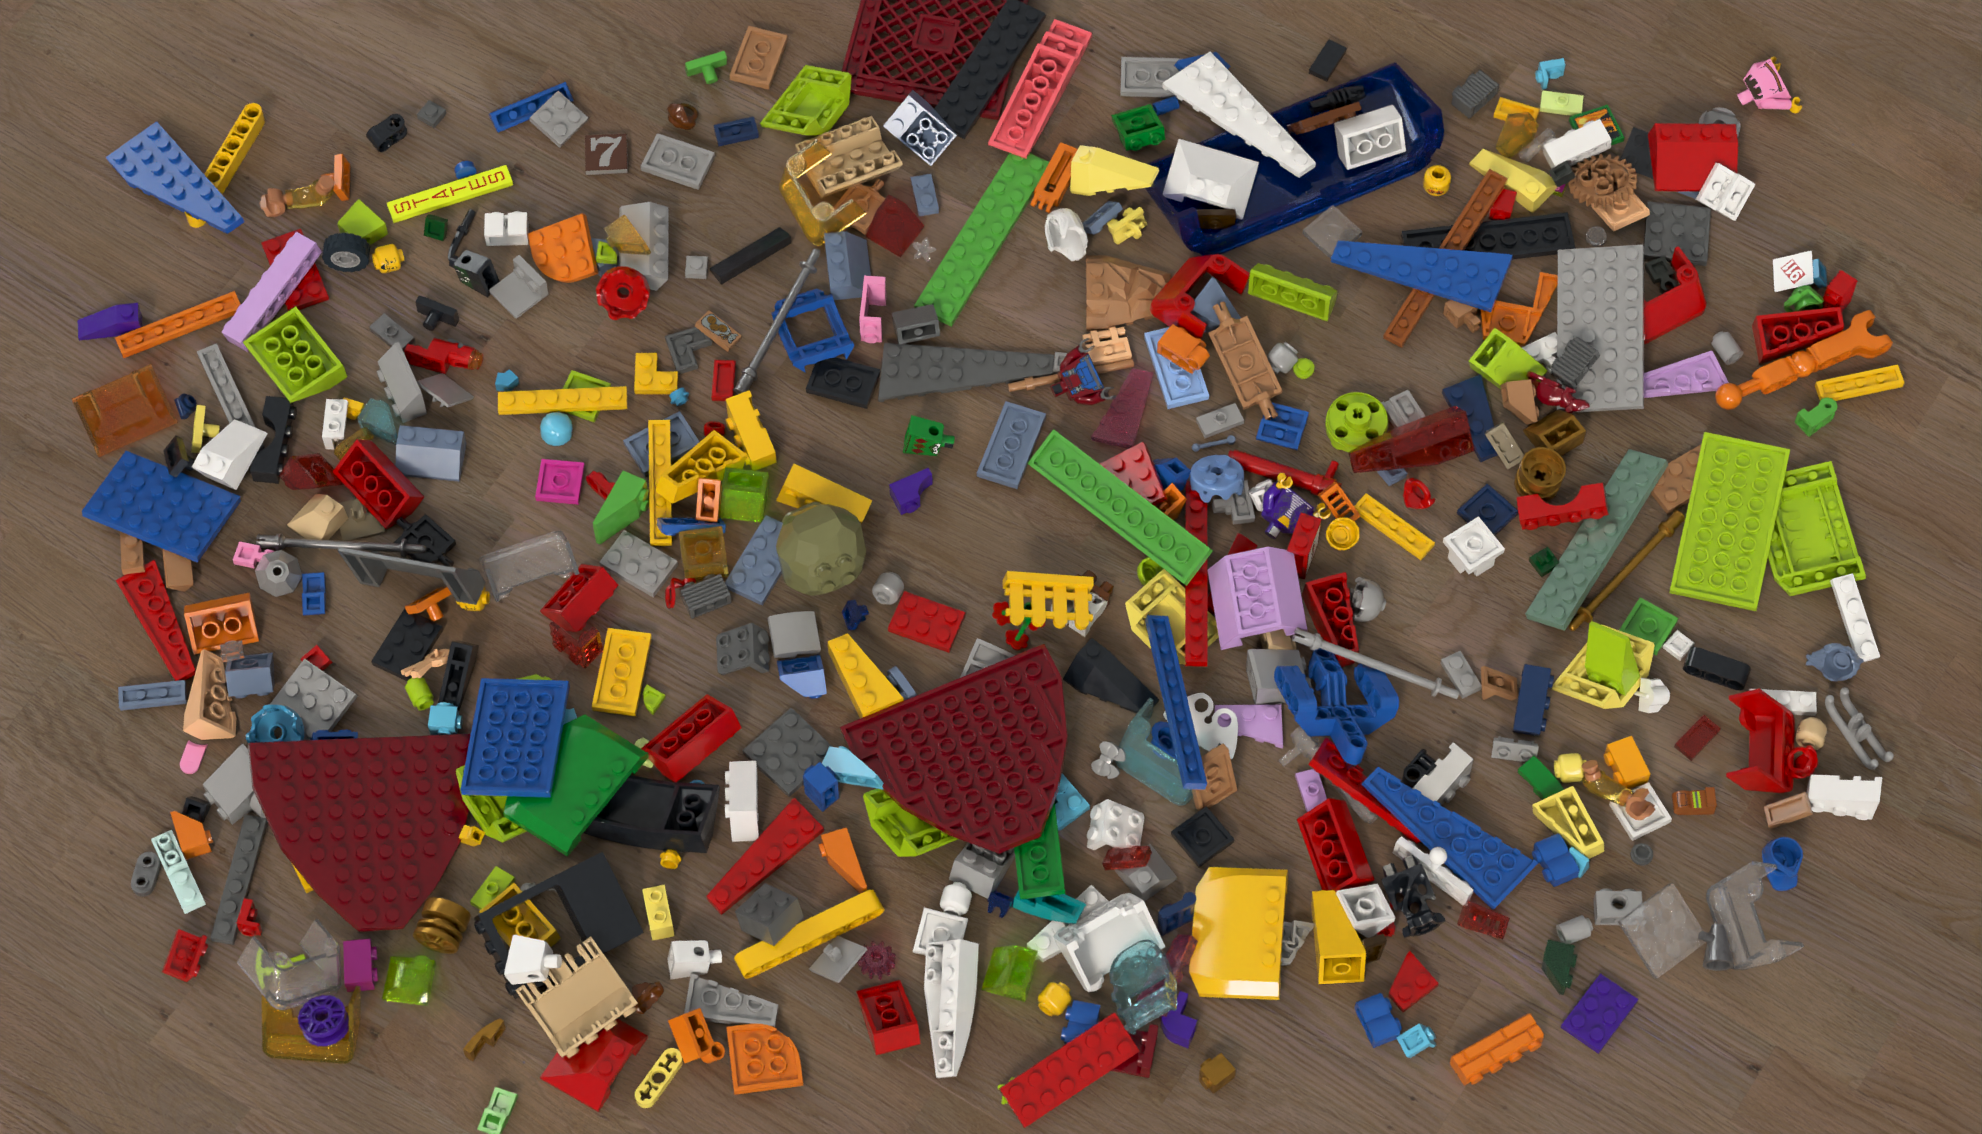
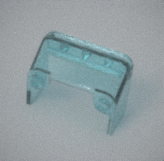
(1149, 762)

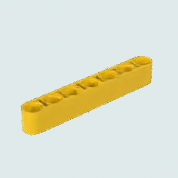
(233, 158)
(810, 934)

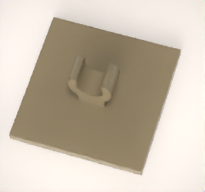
(359, 522)

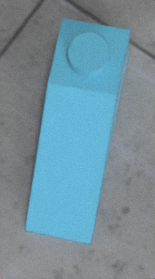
(850, 768)

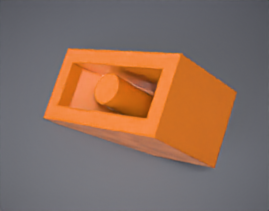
(708, 499)
(191, 836)

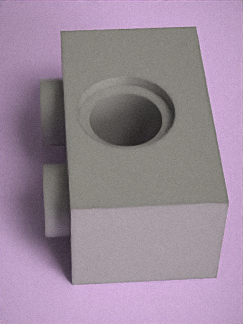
(1604, 910)

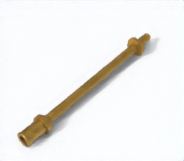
(1666, 529)

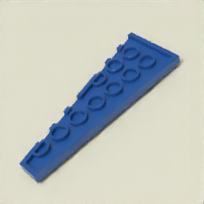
(1472, 854)

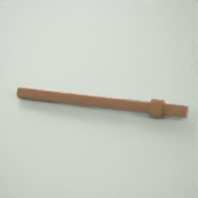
(1030, 383)

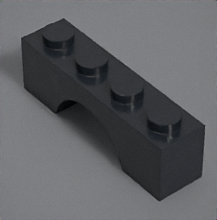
(269, 462)

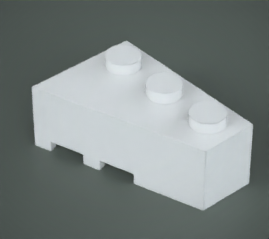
(1844, 797)

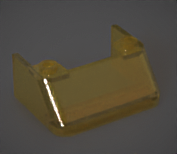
(822, 217)
(285, 1040)

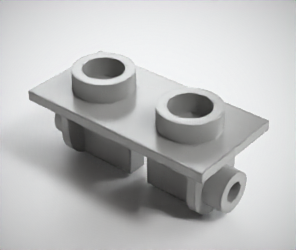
(1508, 749)

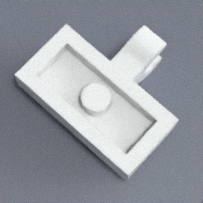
(1544, 350)

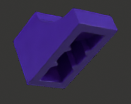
(908, 490)

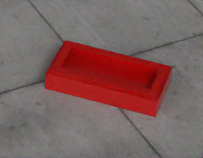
(723, 379)

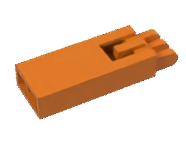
(1056, 174)

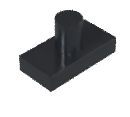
(436, 312)
(176, 457)

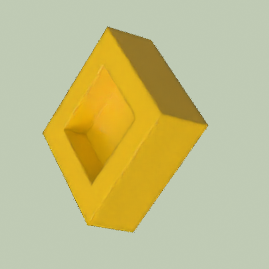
(354, 408)

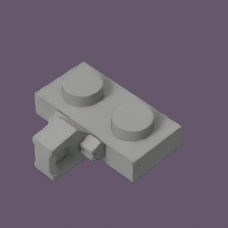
(1237, 505)

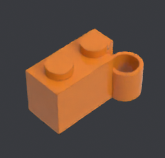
(1183, 349)
(695, 1038)

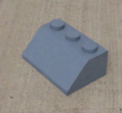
(846, 264)
(430, 453)

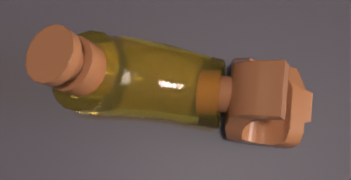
(306, 197)
(1605, 787)

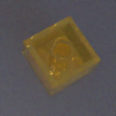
(703, 552)

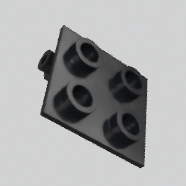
(1638, 152)

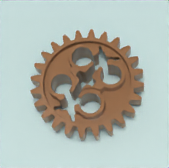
(1601, 186)

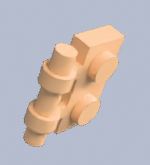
(1108, 351)

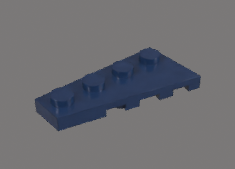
(1472, 398)

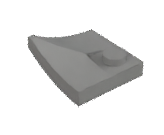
(984, 655)

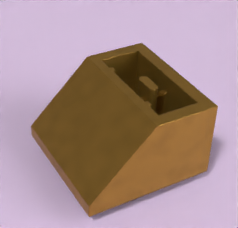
(1556, 431)

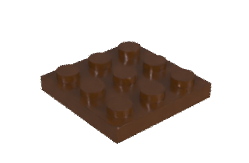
(1324, 119)

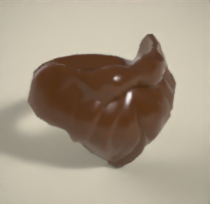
(678, 116)
(646, 995)

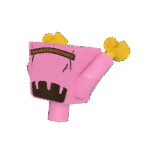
(1767, 88)

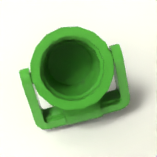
(1804, 299)

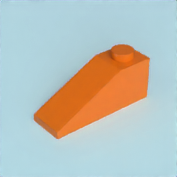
(842, 857)

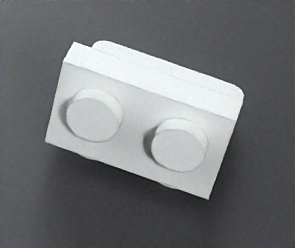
(1114, 826)

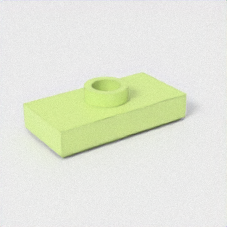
(1561, 103)

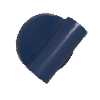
(185, 405)

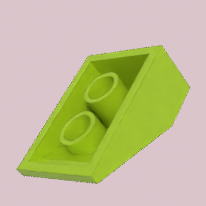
(1610, 659)

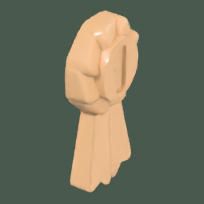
(434, 659)

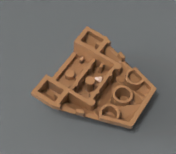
(1119, 291)

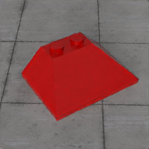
(596, 1065)

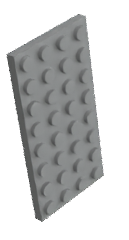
(1605, 308)

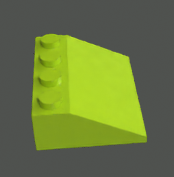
(295, 357)

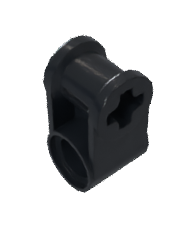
(387, 134)
(1418, 767)

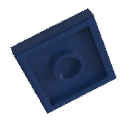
(1490, 507)

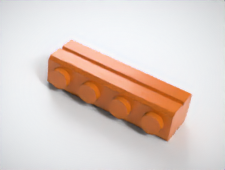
(1496, 1049)

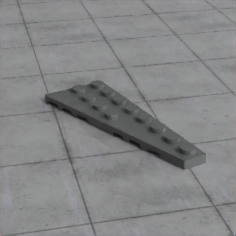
(932, 369)

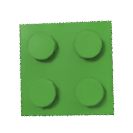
(1649, 623)

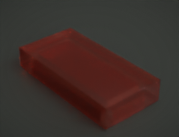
(1697, 737)

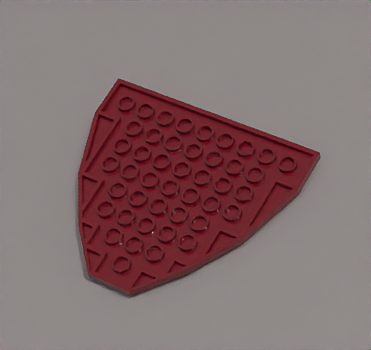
(974, 752)
(365, 818)

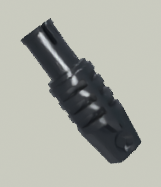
(1337, 99)

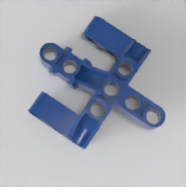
(1334, 717)

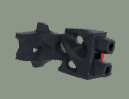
(1407, 884)

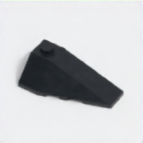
(1104, 676)

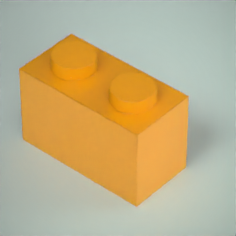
(1627, 763)

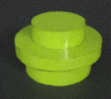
(1303, 368)

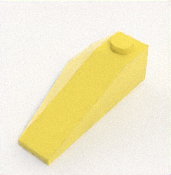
(1104, 171)
(1531, 184)

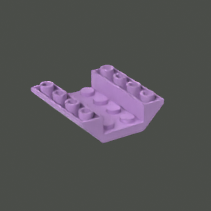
(1256, 595)

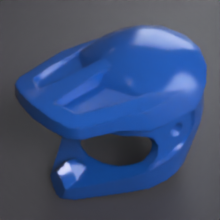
(1788, 857)

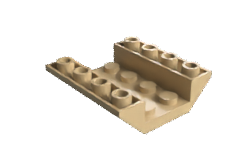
(855, 157)

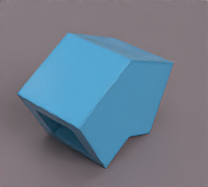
(506, 381)

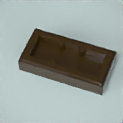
(1216, 218)
(1374, 947)

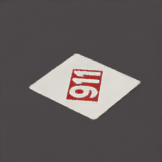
(1793, 271)

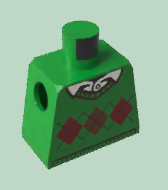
(925, 437)

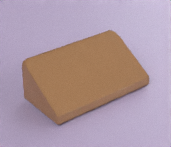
(177, 571)

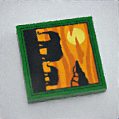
(1607, 119)

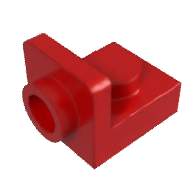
(246, 919)

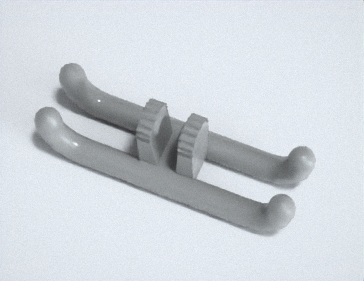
(1856, 730)

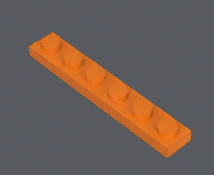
(178, 324)

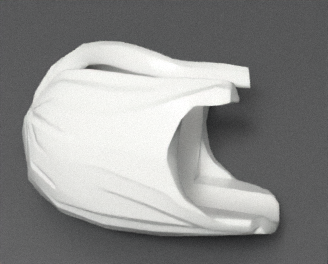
(1066, 234)

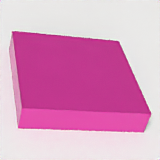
(560, 481)

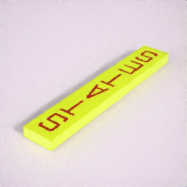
(449, 194)

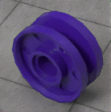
(323, 1020)

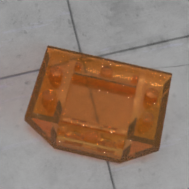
(124, 410)

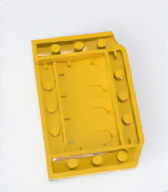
(1239, 933)

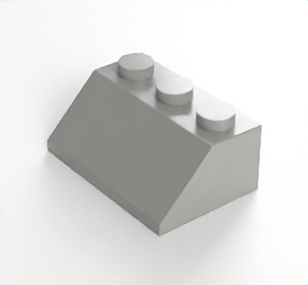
(400, 384)

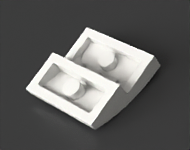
(1725, 191)

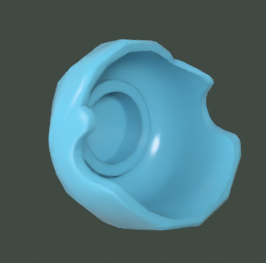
(556, 428)

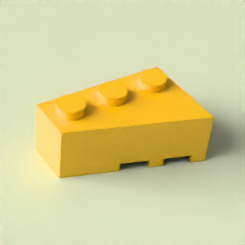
(749, 431)

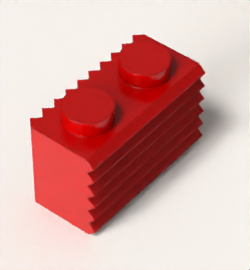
(1839, 291)

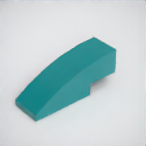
(1054, 908)

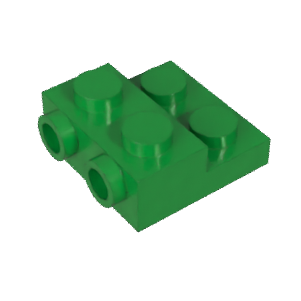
(1139, 127)

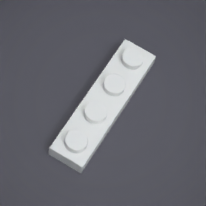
(1854, 617)

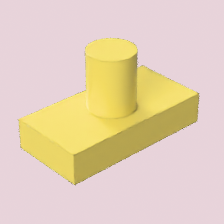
(201, 429)

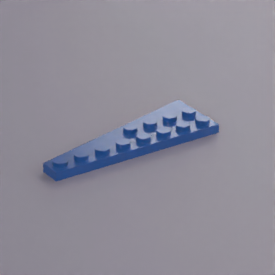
(1451, 274)

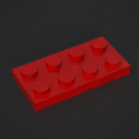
(310, 289)

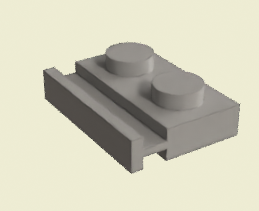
(1402, 409)

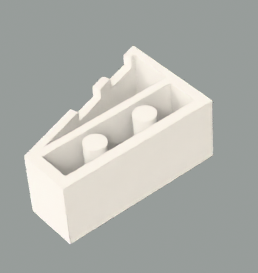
(742, 800)

